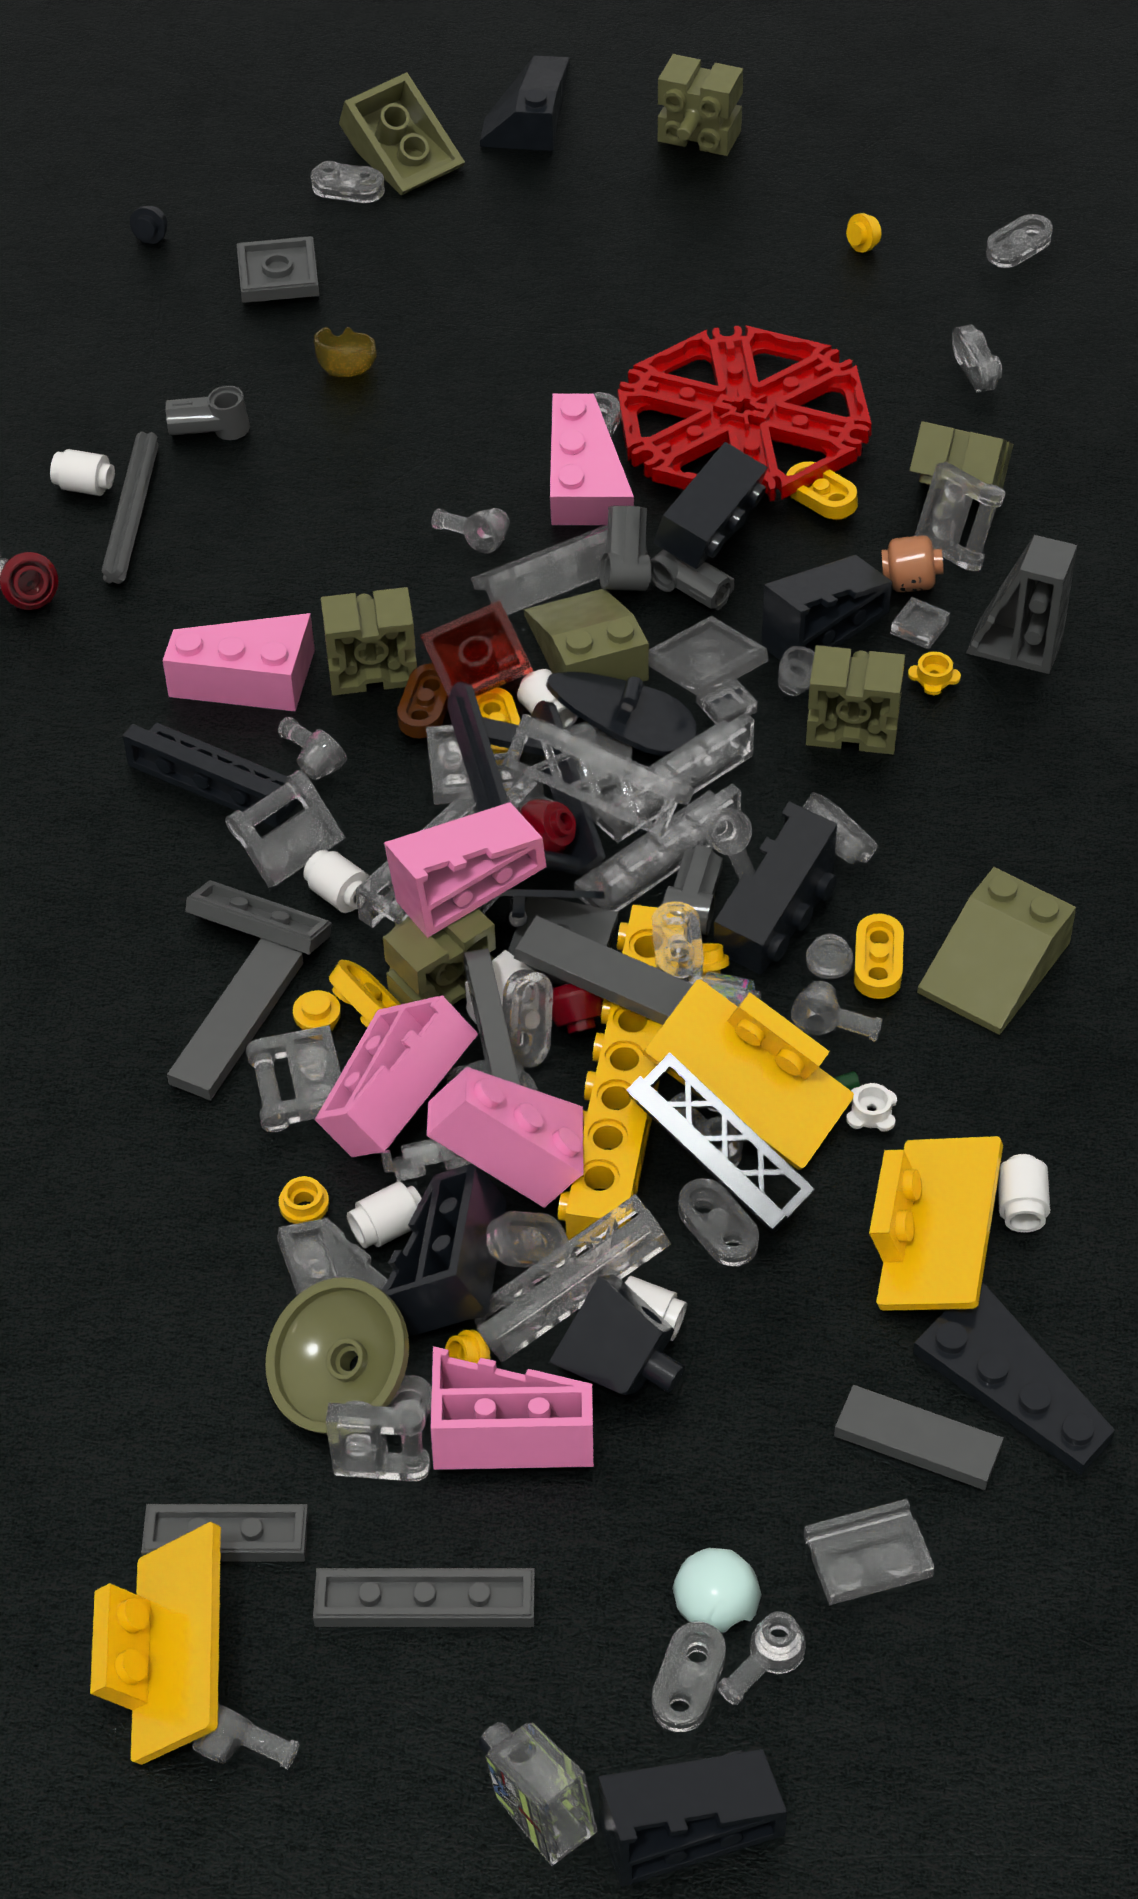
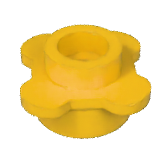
(934, 672)

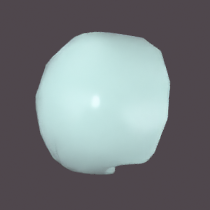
(716, 1588)

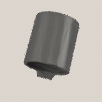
(220, 413)
(624, 562)
(703, 584)
(697, 883)

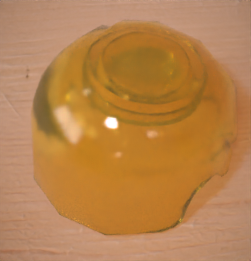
(344, 354)

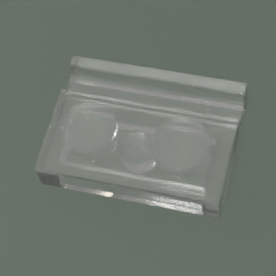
(868, 1551)

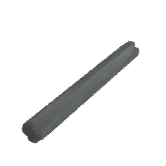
(130, 508)

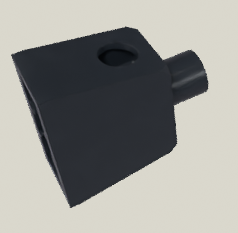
(618, 1341)

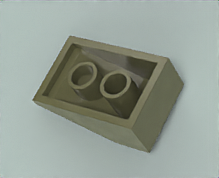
(399, 134)
(590, 636)
(998, 950)

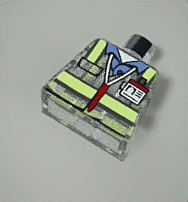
(539, 1788)

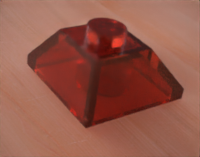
(477, 650)

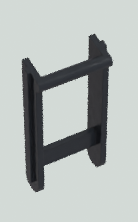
(475, 740)

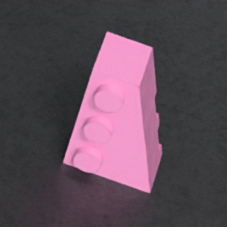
(583, 464)
(242, 662)
(462, 865)
(393, 1073)
(510, 1133)
(507, 1418)

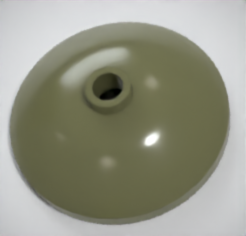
(320, 1337)

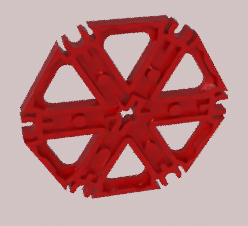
(768, 407)

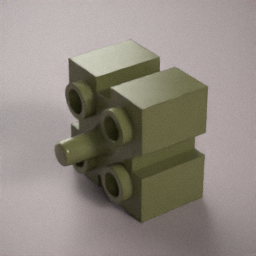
(700, 104)
(972, 452)
(369, 640)
(854, 699)
(434, 964)

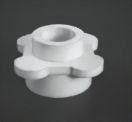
(874, 1097)

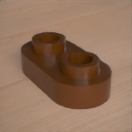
(422, 702)

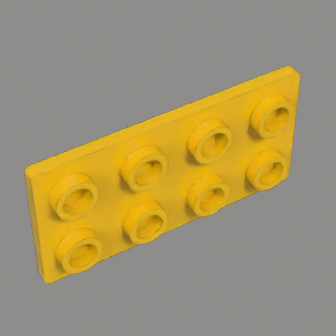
(756, 1068)
(935, 1221)
(163, 1644)

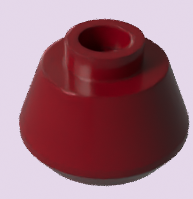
(38, 572)
(552, 822)
(575, 1008)

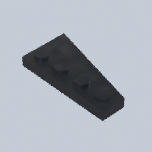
(1016, 1379)

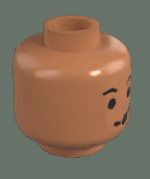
(912, 563)

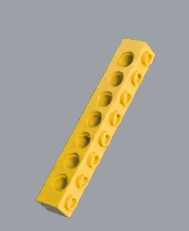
(623, 1130)

